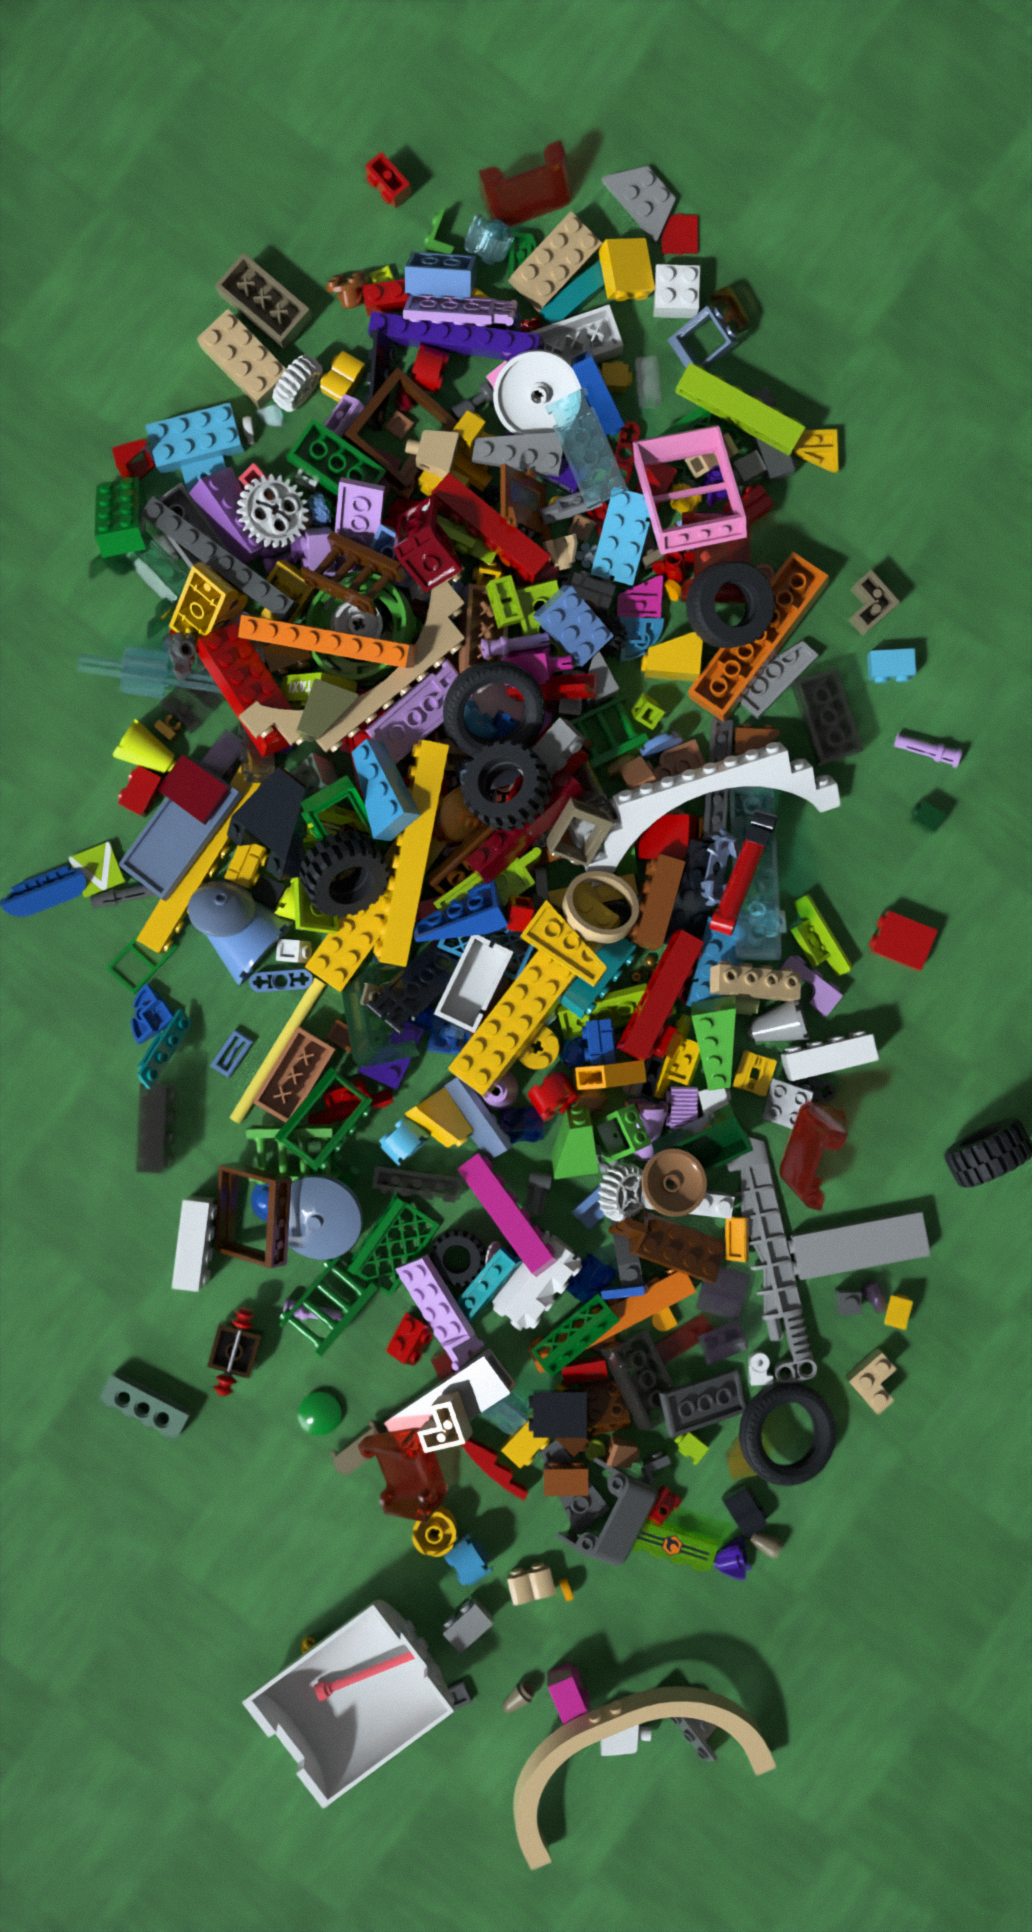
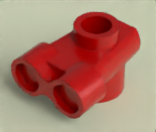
(666, 1503)

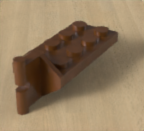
(672, 1245)

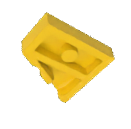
(819, 448)

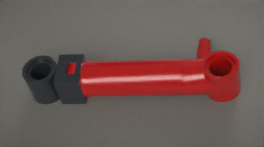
(745, 868)

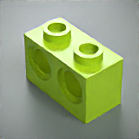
(504, 601)

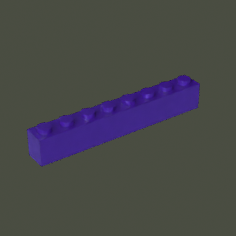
(455, 338)

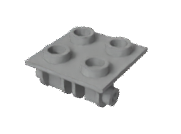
(785, 1101)

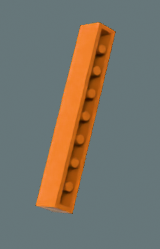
(328, 641)
(631, 1310)

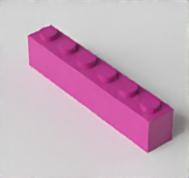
(507, 1215)

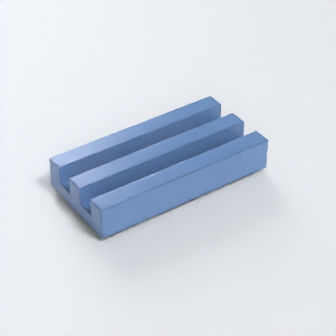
(241, 1038)

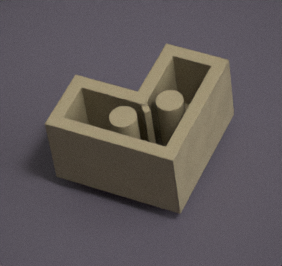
(877, 602)

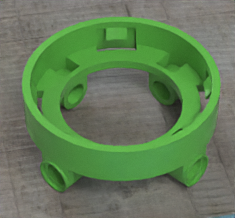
(405, 629)

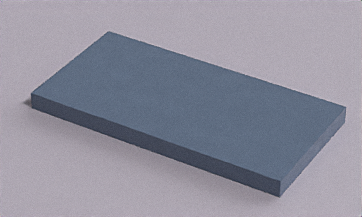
(173, 843)

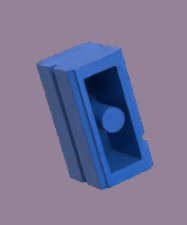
(600, 1042)

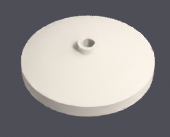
(515, 387)

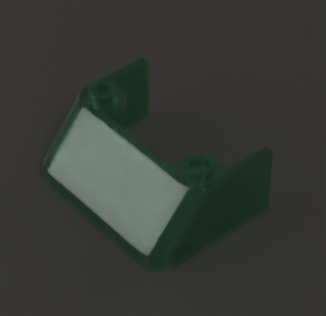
(157, 570)
(367, 1046)

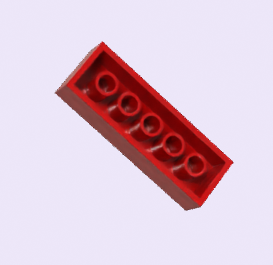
(243, 680)

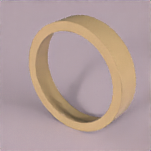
(588, 931)

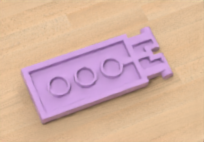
(449, 309)
(358, 514)
(414, 714)

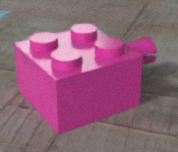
(539, 662)
(567, 1692)

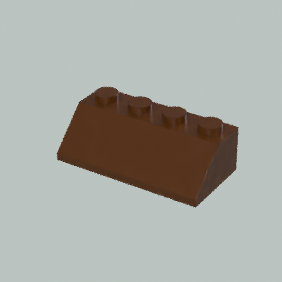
(454, 867)

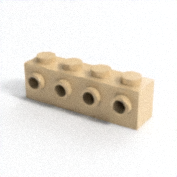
(755, 982)

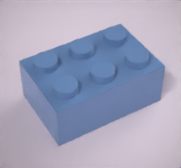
(440, 274)
(572, 625)

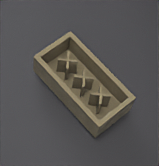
(263, 301)

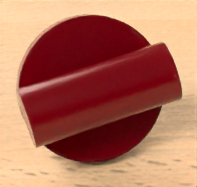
(404, 400)

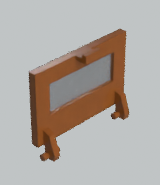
(522, 500)

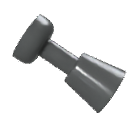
(486, 393)

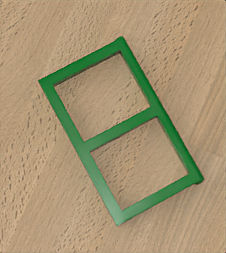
(154, 968)

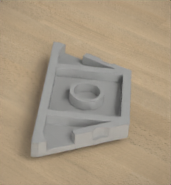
(643, 198)

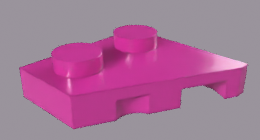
(642, 600)

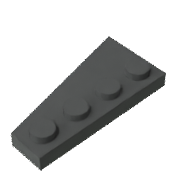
(579, 1509)

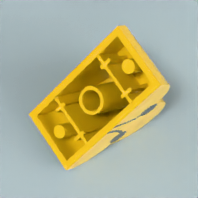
(206, 603)

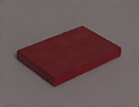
(193, 789)

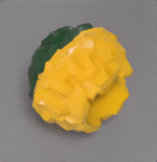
(688, 503)

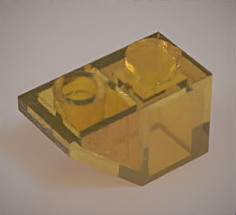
(736, 1462)

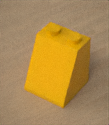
(674, 659)

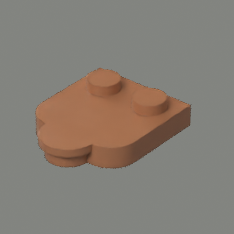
(679, 758)

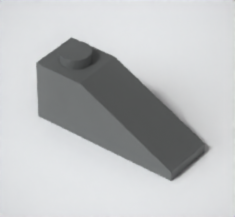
(628, 1264)

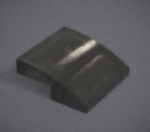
(190, 706)

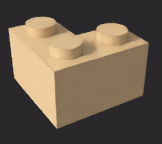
(868, 1378)
(449, 1424)

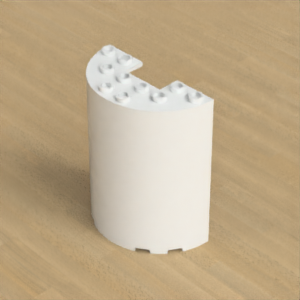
(359, 1724)

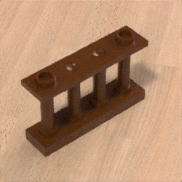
(360, 555)

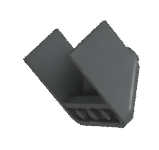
(625, 1522)

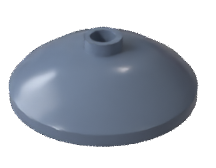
(221, 917)

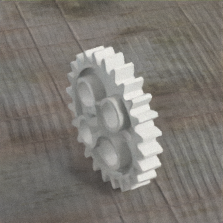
(280, 494)

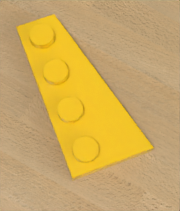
(558, 941)

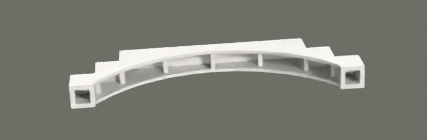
(756, 767)

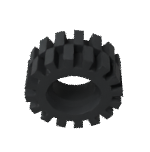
(618, 636)

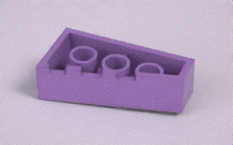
(218, 500)

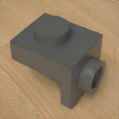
(654, 1462)

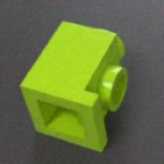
(647, 711)
(692, 1446)

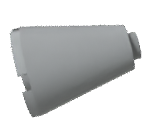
(780, 1024)

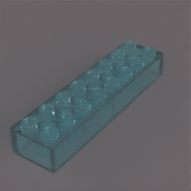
(758, 923)

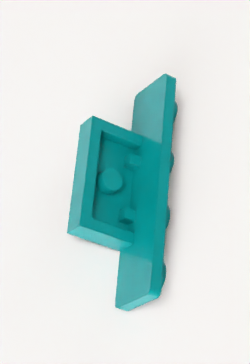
(162, 1049)

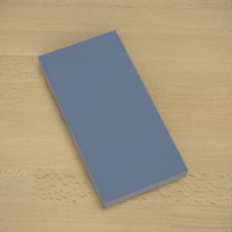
(486, 1131)

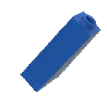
(599, 395)

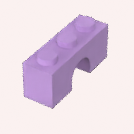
(824, 994)

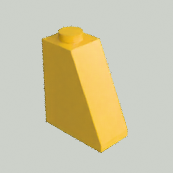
(441, 1119)

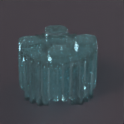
(488, 239)

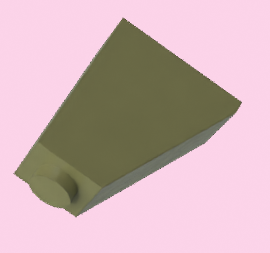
(323, 708)

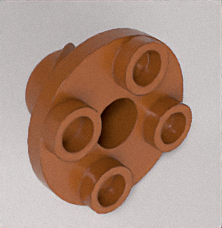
(348, 288)

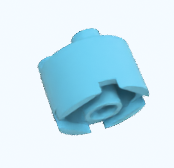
(404, 1140)

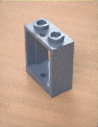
(684, 351)

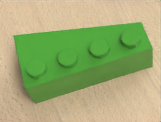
(715, 1037)

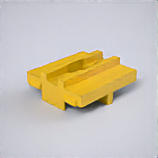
(766, 1071)

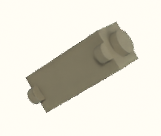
(349, 1457)

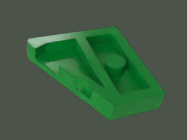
(520, 250)

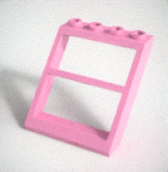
(683, 446)

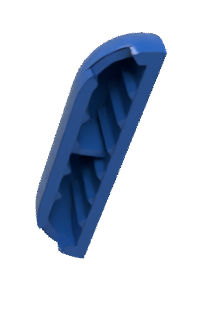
(44, 891)

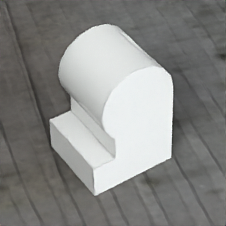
(758, 1365)

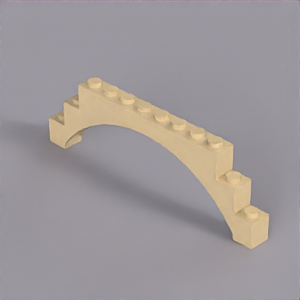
(435, 641)

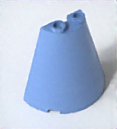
(247, 948)

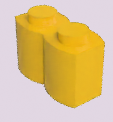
(343, 376)

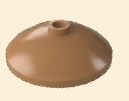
(686, 1178)

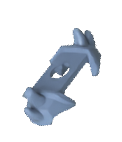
(719, 853)

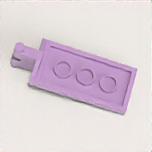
(440, 1310)

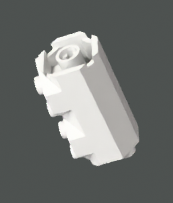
(527, 1296)

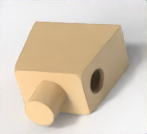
(435, 451)

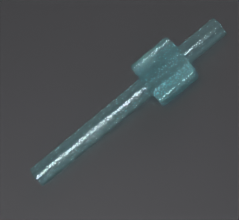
(145, 672)

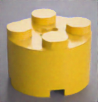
(542, 1058)
(432, 1543)

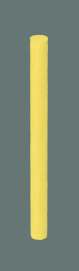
(295, 1020)

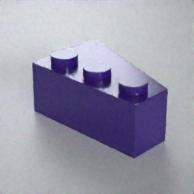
(393, 1072)

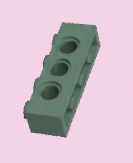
(139, 1393)

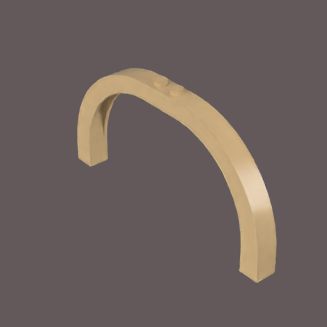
(611, 1720)

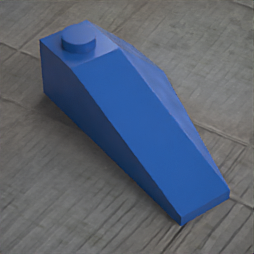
(473, 915)

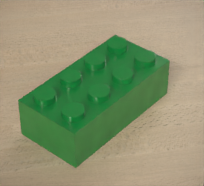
(329, 458)
(118, 518)

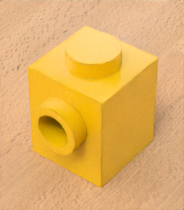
(617, 376)
(898, 1311)

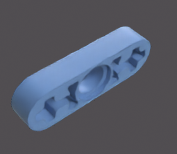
(265, 987)

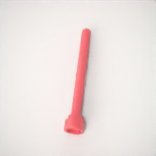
(325, 1689)

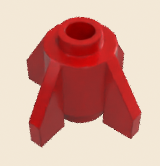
(674, 566)

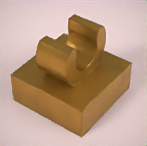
(167, 729)

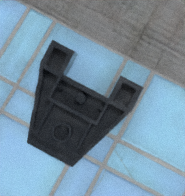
(275, 819)

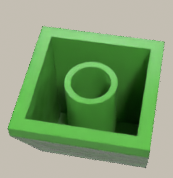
(575, 1146)

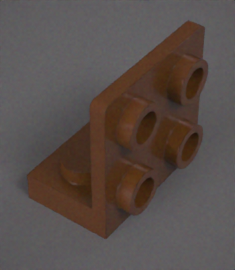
(605, 1408)

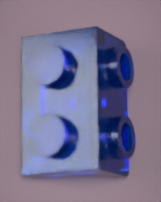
(521, 1124)
(591, 1279)

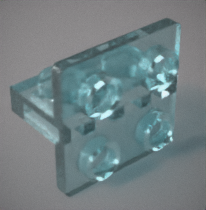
(509, 1413)

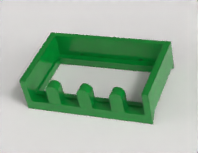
(327, 798)
(336, 1142)

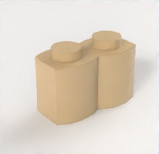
(531, 1583)

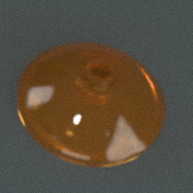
(454, 819)

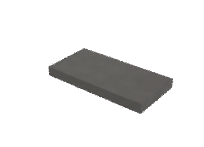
(703, 1402)

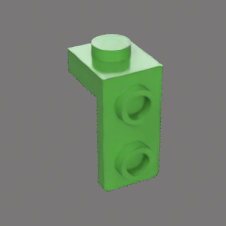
(431, 239)

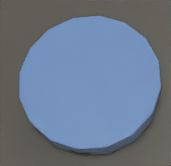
(659, 744)

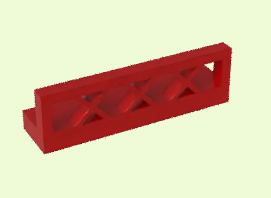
(564, 688)

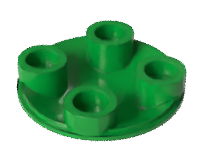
(319, 1413)

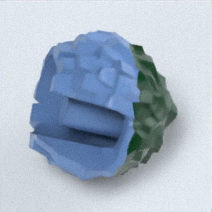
(321, 509)

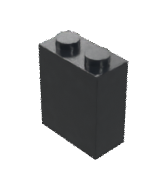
(558, 1413)

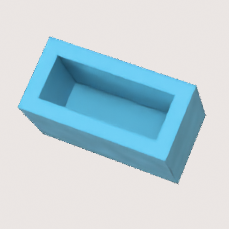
(891, 664)

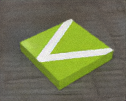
(99, 868)

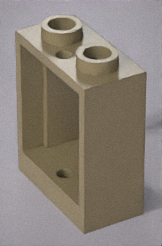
(585, 812)

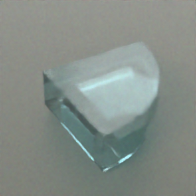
(271, 415)

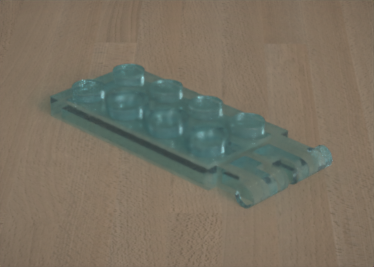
(587, 449)

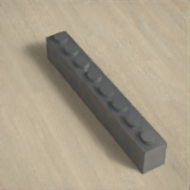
(219, 559)

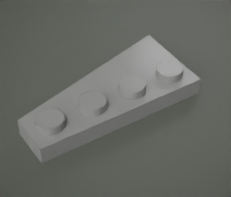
(528, 451)
(778, 678)

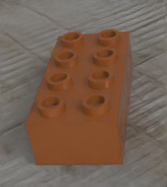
(656, 901)

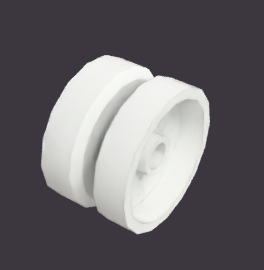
(345, 615)

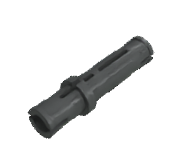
(119, 896)

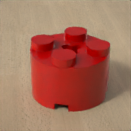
(427, 367)
(553, 1095)

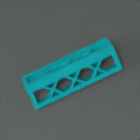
(488, 1283)

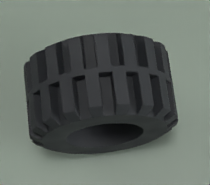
(471, 1243)

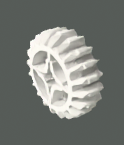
(297, 383)
(621, 1191)

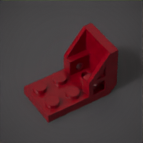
(425, 546)

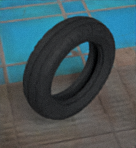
(482, 674)
(823, 1439)

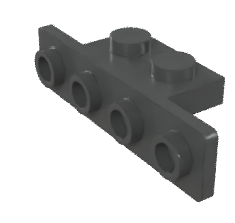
(696, 1732)

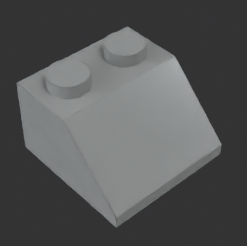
(606, 684)

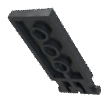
(689, 906)
(416, 986)

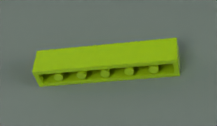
(740, 409)

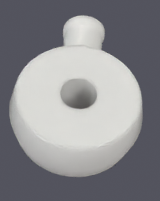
(248, 429)

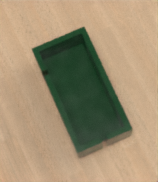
(709, 1139)

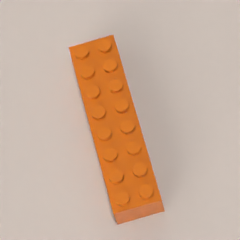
(737, 668)

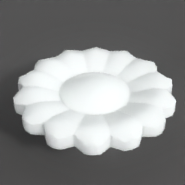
(492, 1250)

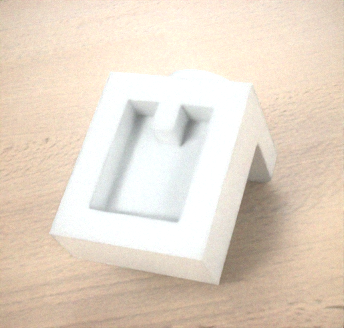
(293, 950)

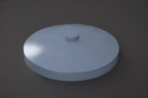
(323, 1217)

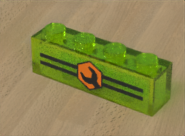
(677, 1545)

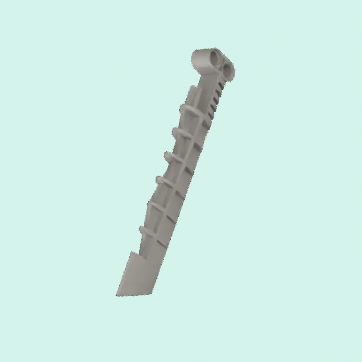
(770, 1241)

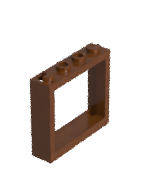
(418, 395)
(277, 1216)

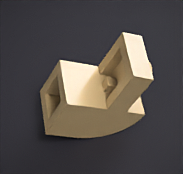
(704, 463)

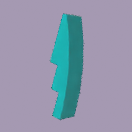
(574, 295)

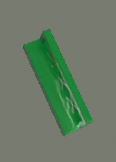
(577, 1338)

